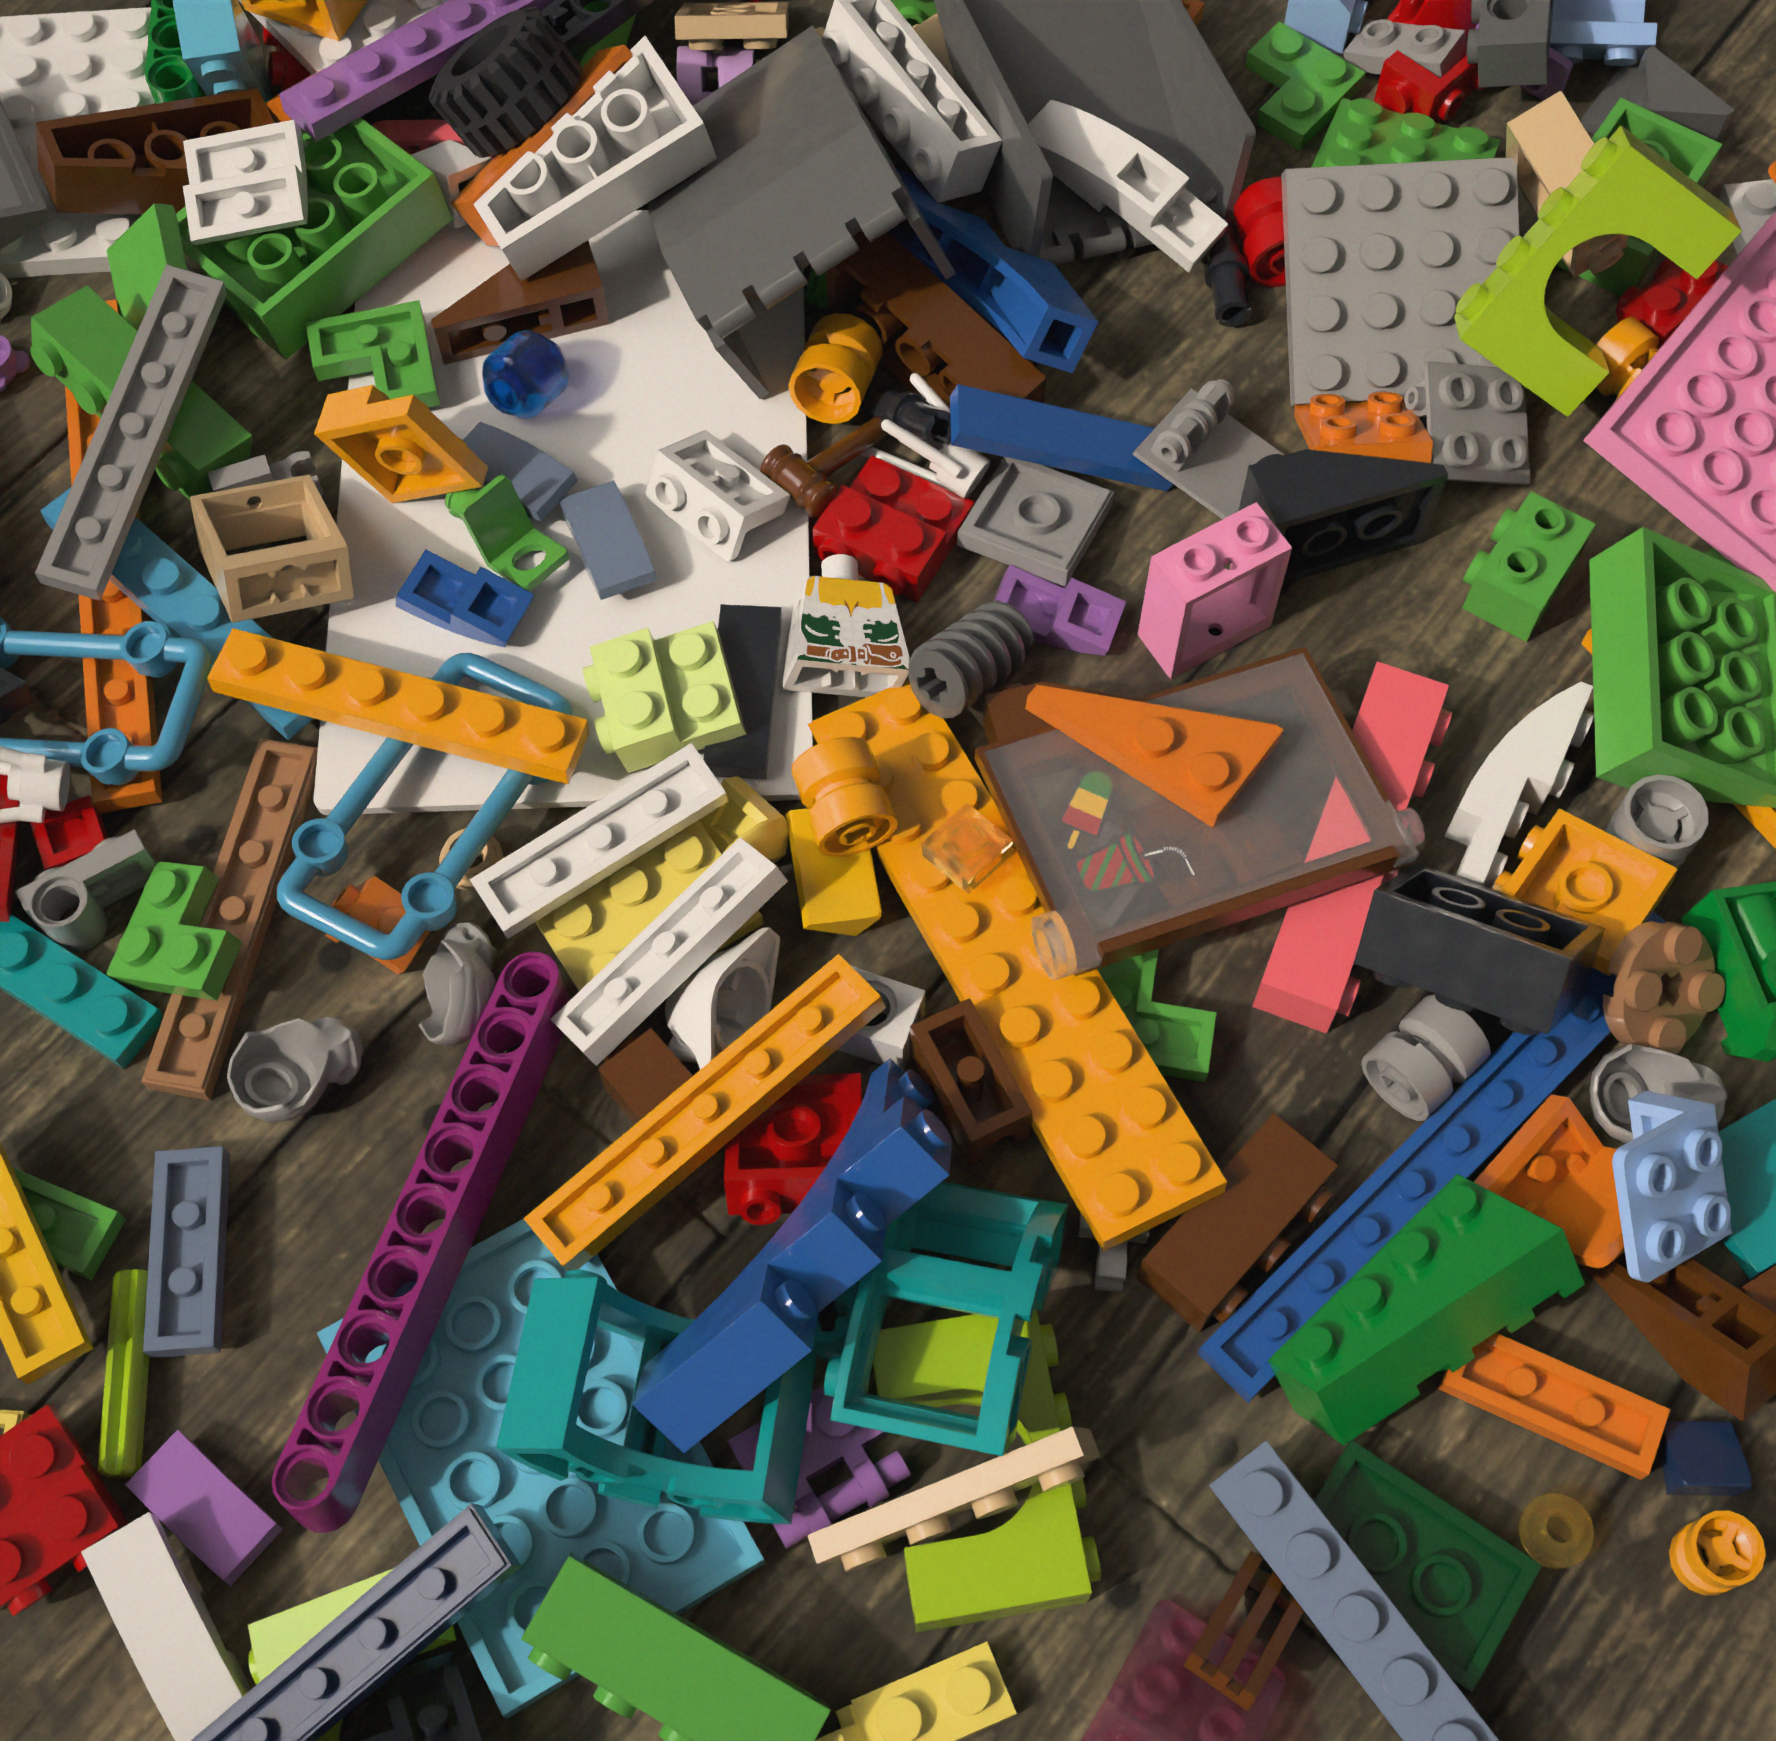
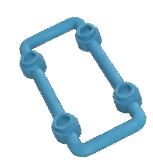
(151, 653)
(428, 896)

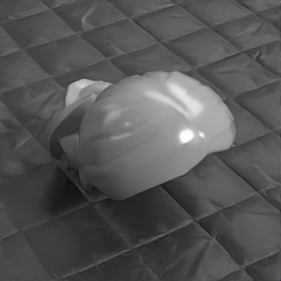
(458, 984)
(288, 1066)
(1643, 1068)

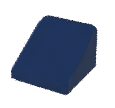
(1703, 1459)

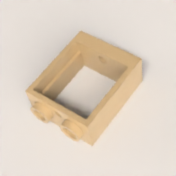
(1548, 153)
(278, 576)

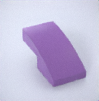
(1060, 617)
(204, 1507)

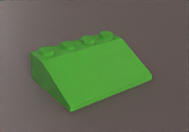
(364, 219)
(1683, 670)

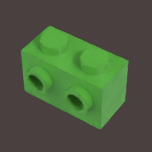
(1526, 565)

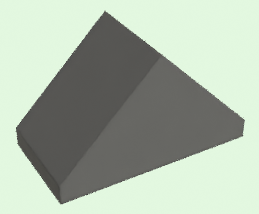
(1678, 96)

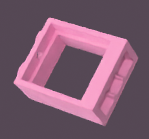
(1194, 592)

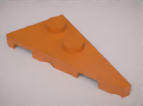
(1179, 753)

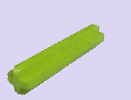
(125, 1378)

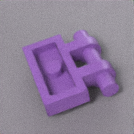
(824, 1447)

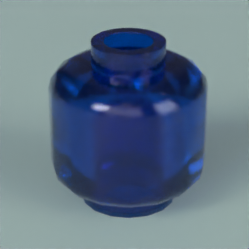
(525, 374)

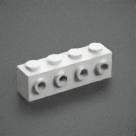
(911, 97)

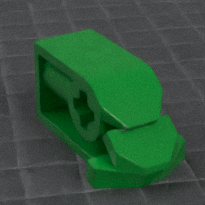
(1743, 942)

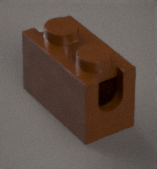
(970, 1081)

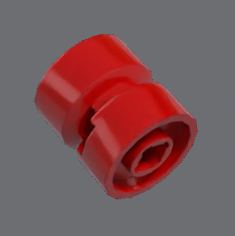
(1260, 228)

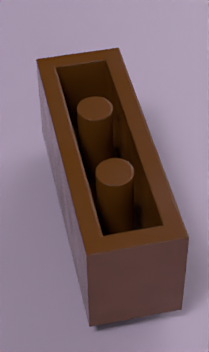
(1223, 1240)

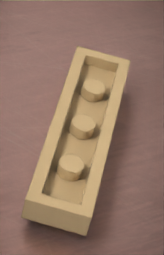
(984, 1488)

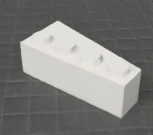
(598, 164)

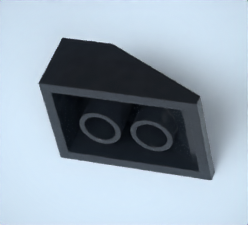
(1343, 505)

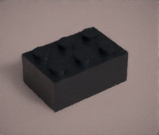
(1478, 948)

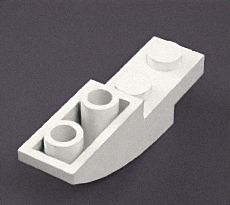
(1129, 178)
(1517, 780)

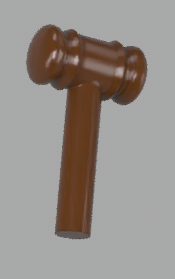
(807, 480)

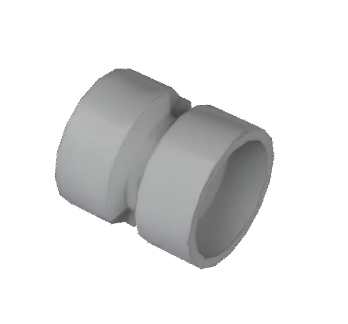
(1661, 818)
(1421, 1062)

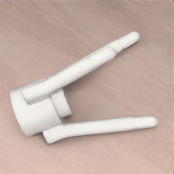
(956, 467)
(35, 782)

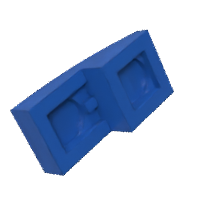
(464, 602)

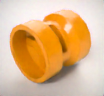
(1728, 1543)

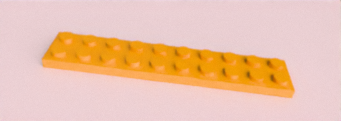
(1065, 1040)

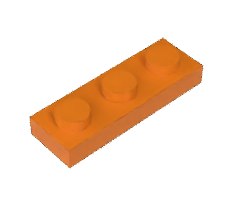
(1561, 1403)

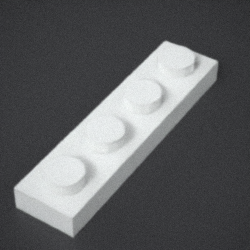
(599, 840)
(669, 950)

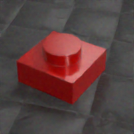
(69, 833)

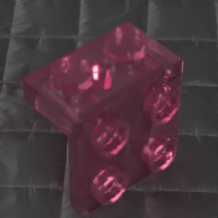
(1167, 1702)

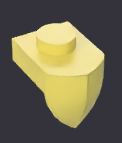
(747, 817)

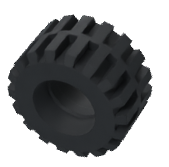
(505, 82)

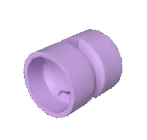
(695, 64)

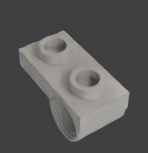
(1428, 45)
(89, 883)

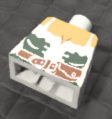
(844, 635)

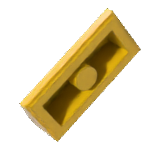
(832, 891)

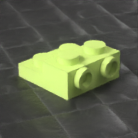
(662, 694)

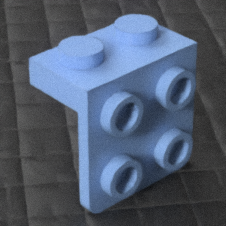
(1601, 30)
(1670, 1183)

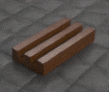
(1271, 1591)

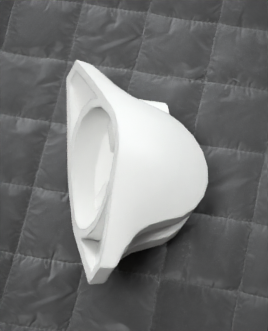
(723, 998)

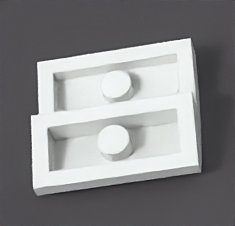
(246, 182)

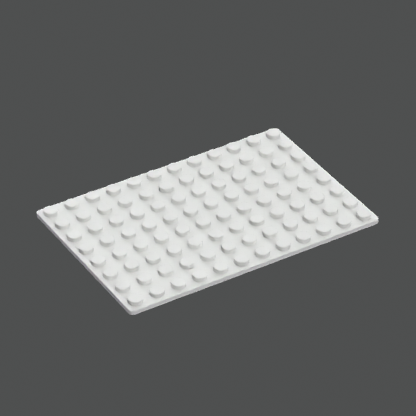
(627, 395)

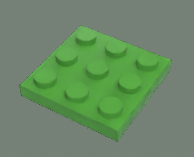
(1373, 135)

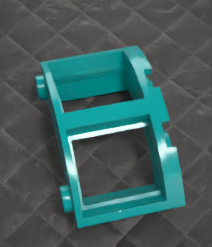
(968, 1225)
(548, 1393)

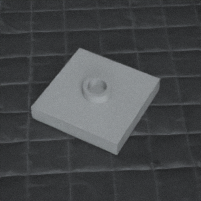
(1035, 519)

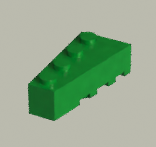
(1422, 1307)

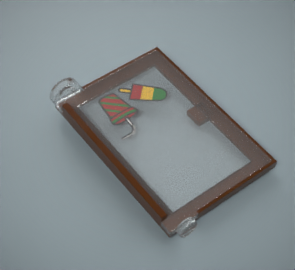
(1140, 873)

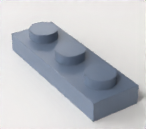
(187, 1252)

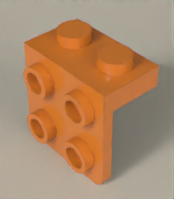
(1364, 428)
(1564, 1177)

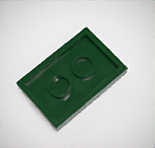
(1430, 1559)

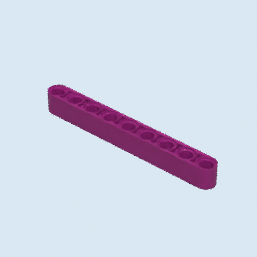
(429, 1258)

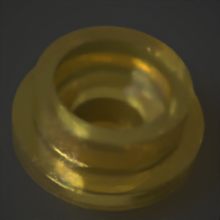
(1541, 1545)

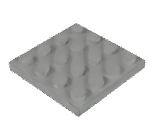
(1382, 265)

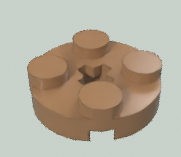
(1668, 1010)

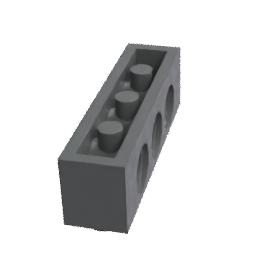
(1510, 41)

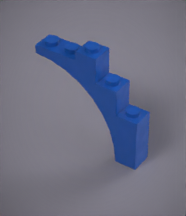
(1009, 287)
(822, 1249)

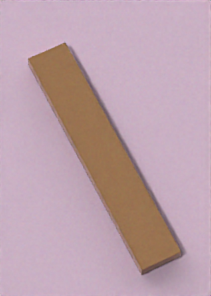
(250, 865)

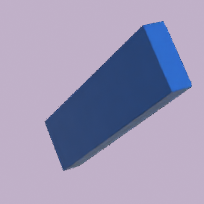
(1050, 436)

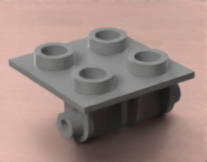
(1474, 422)
(1205, 448)

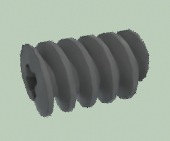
(970, 658)

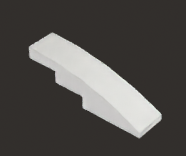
(165, 1627)

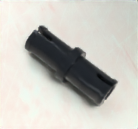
(1227, 277)
(910, 413)

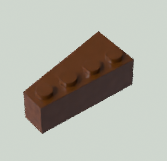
(135, 154)
(926, 324)

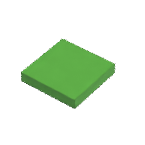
(140, 259)

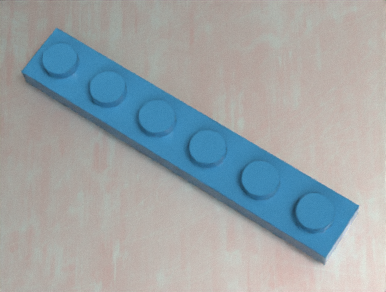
(179, 600)

